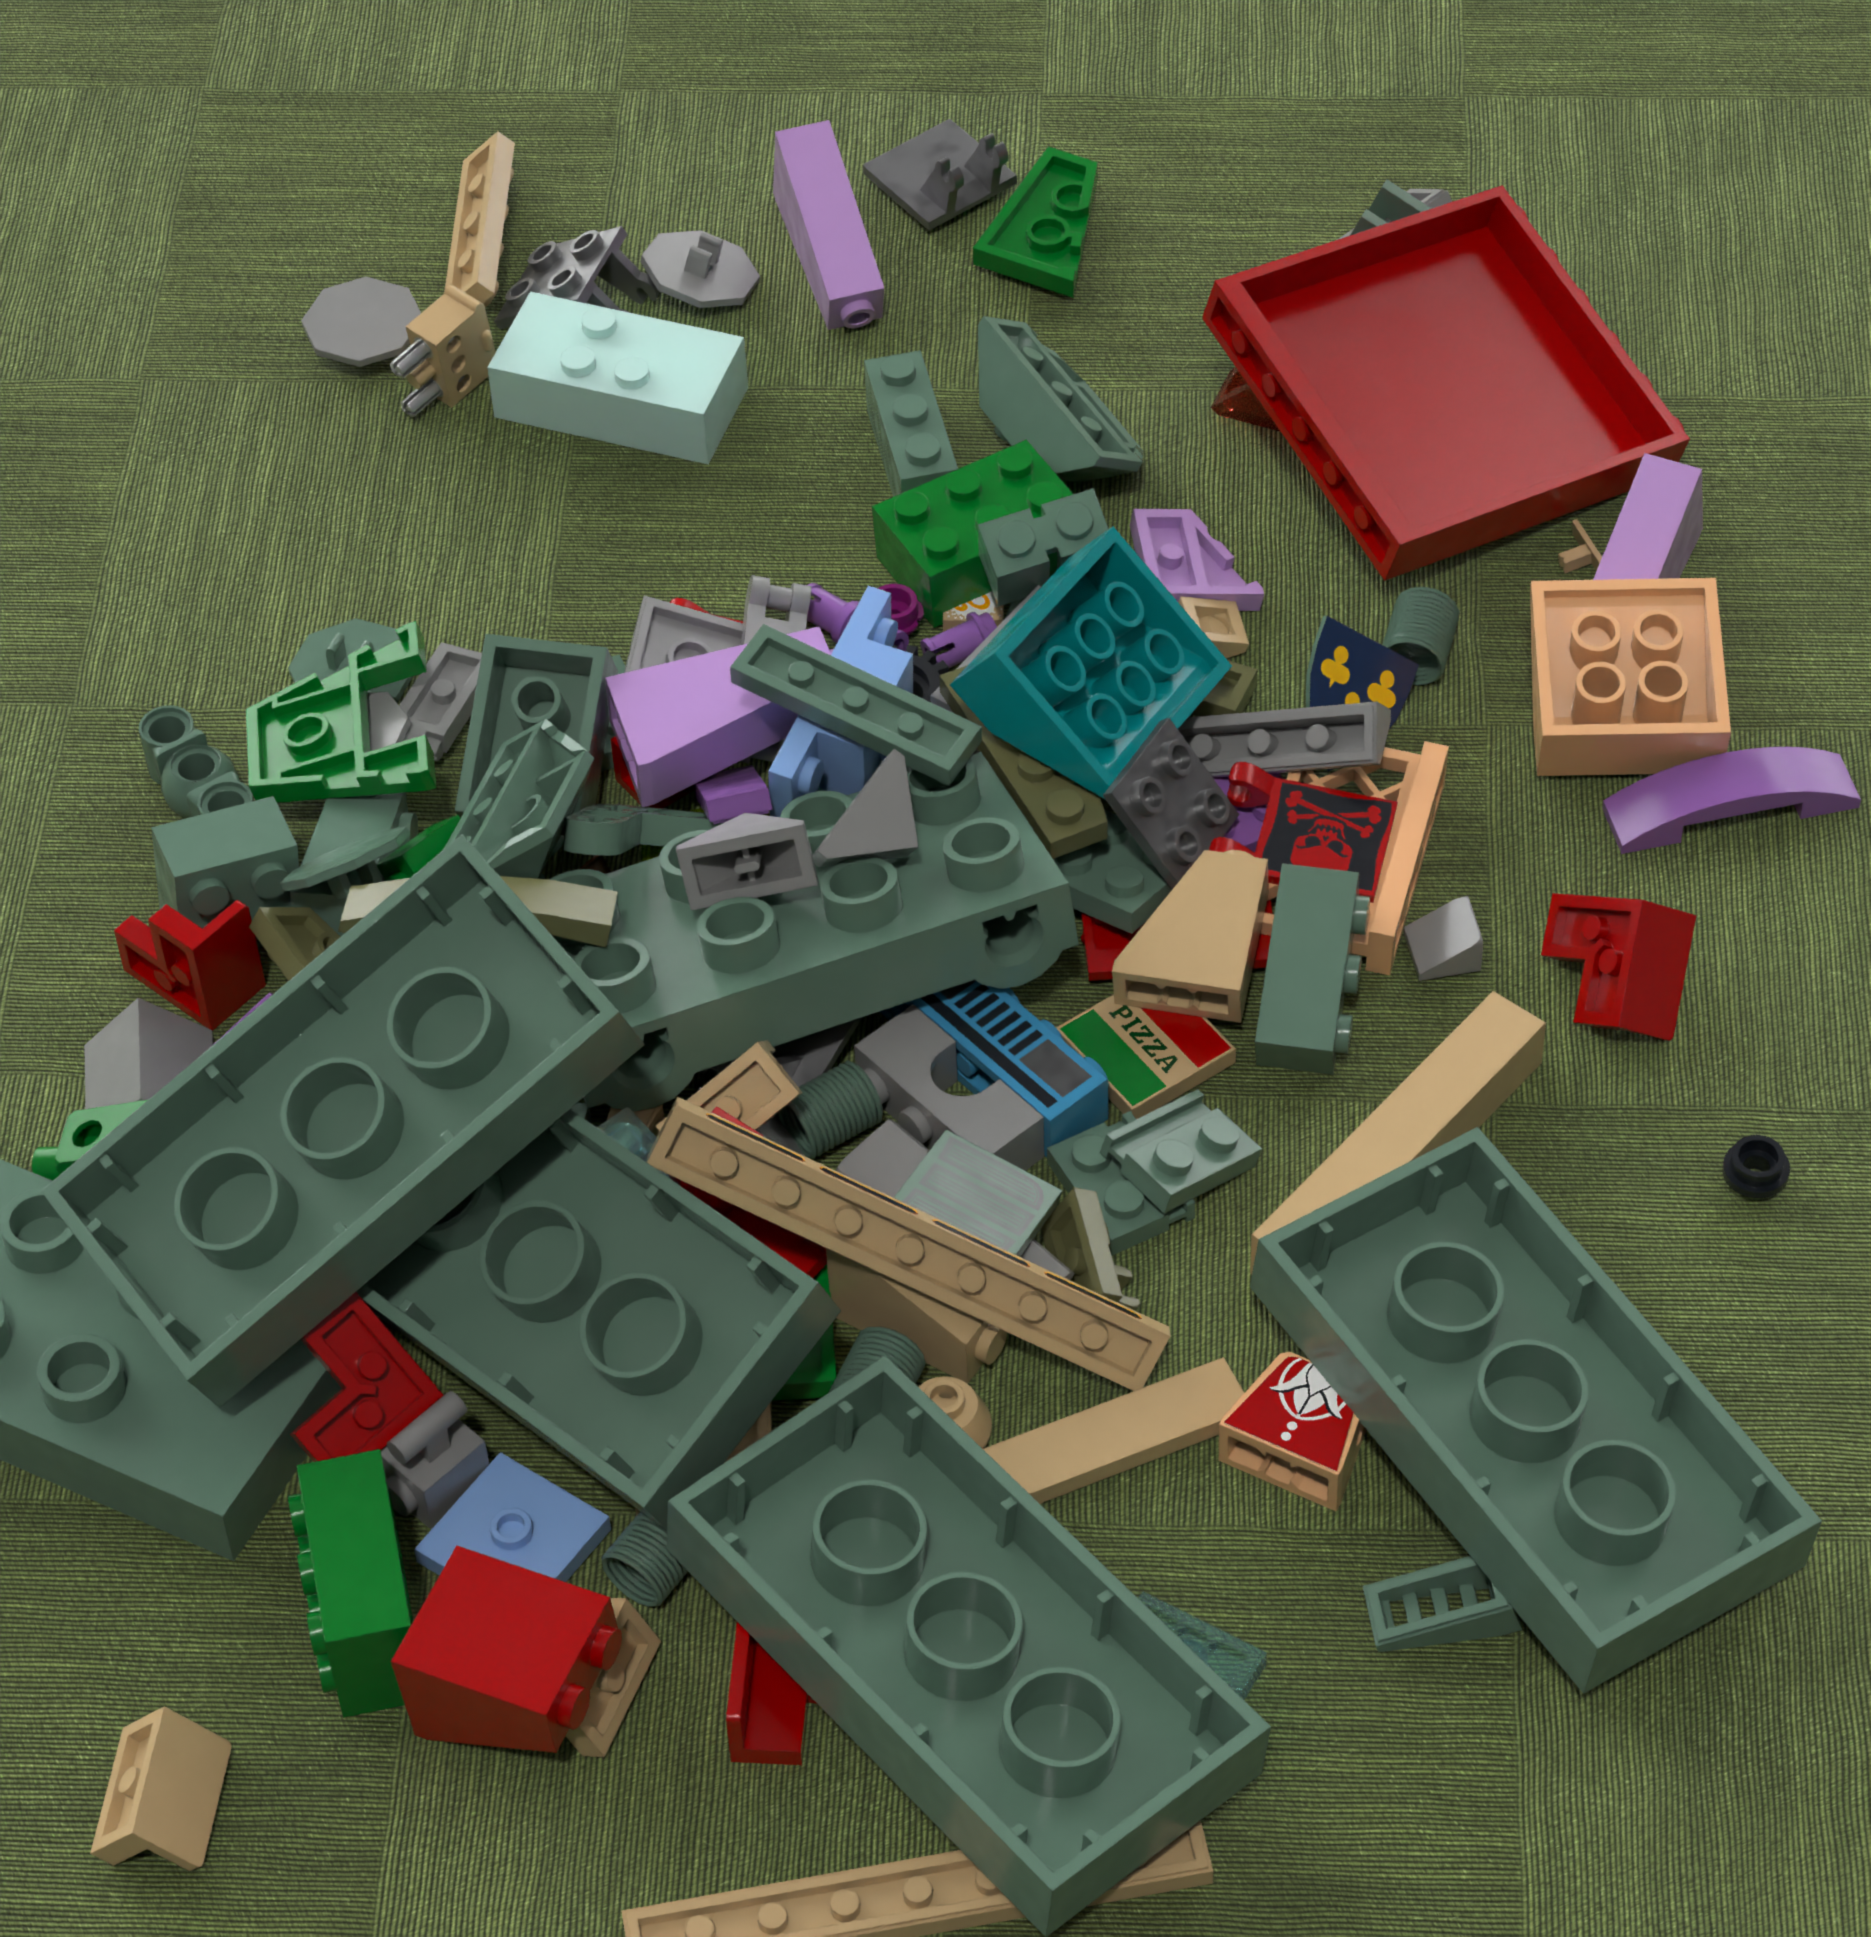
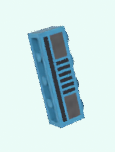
(1008, 1043)

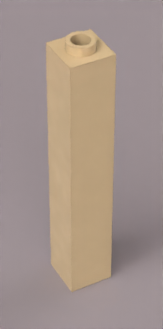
(1433, 1105)

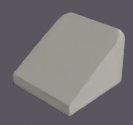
(1445, 941)

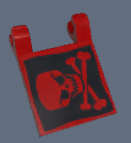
(1312, 826)

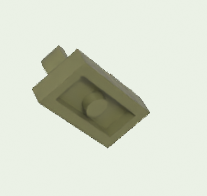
(1081, 1242)

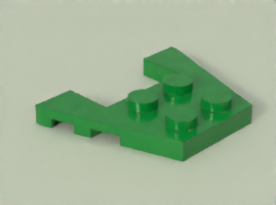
(316, 736)

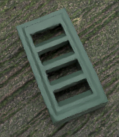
(1471, 1622)

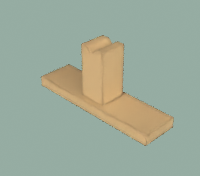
(1581, 555)

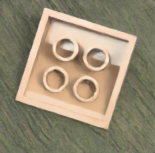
(1626, 675)

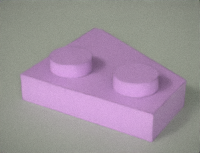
(1189, 559)

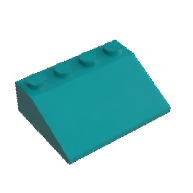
(1092, 666)

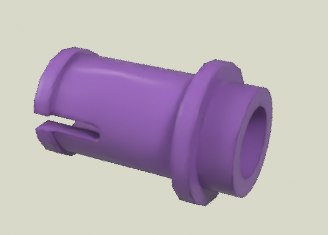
(960, 639)

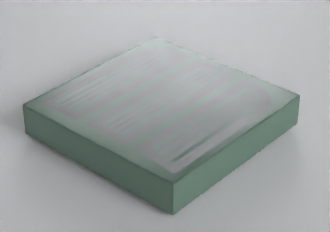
(980, 1193)

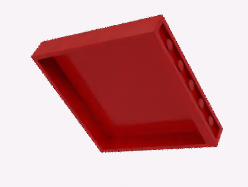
(1442, 380)

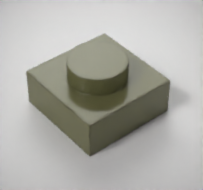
(1230, 693)

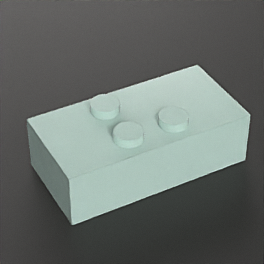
(618, 377)

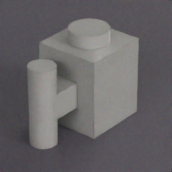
(433, 1461)

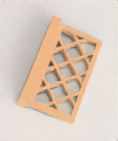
(1413, 822)

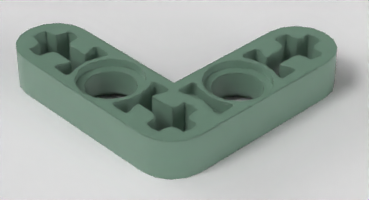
(618, 828)

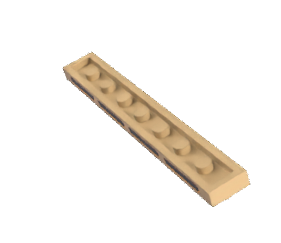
(908, 1245)

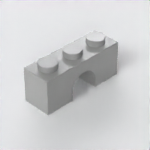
(911, 1069)

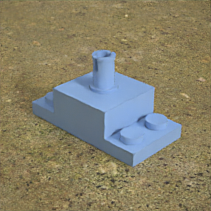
(820, 758)

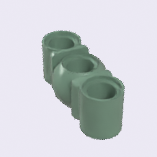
(190, 772)

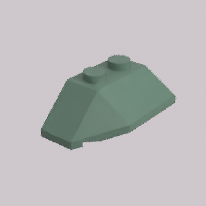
(1043, 400)
(525, 801)

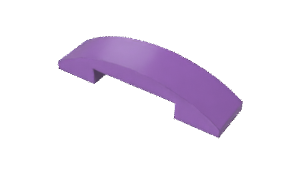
(1726, 786)

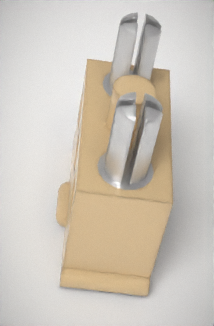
(446, 351)

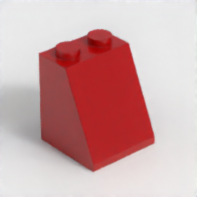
(503, 1655)

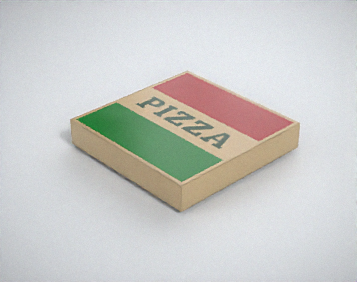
(1148, 1052)

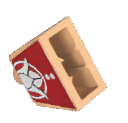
(1293, 1432)

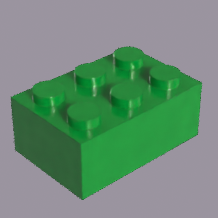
(932, 530)
(352, 1578)

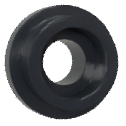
(1760, 1154)

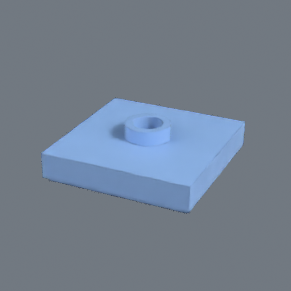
(519, 1521)

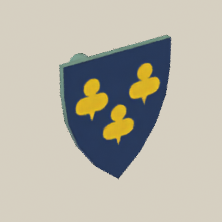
(1356, 669)

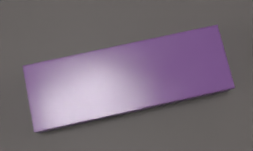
(732, 794)

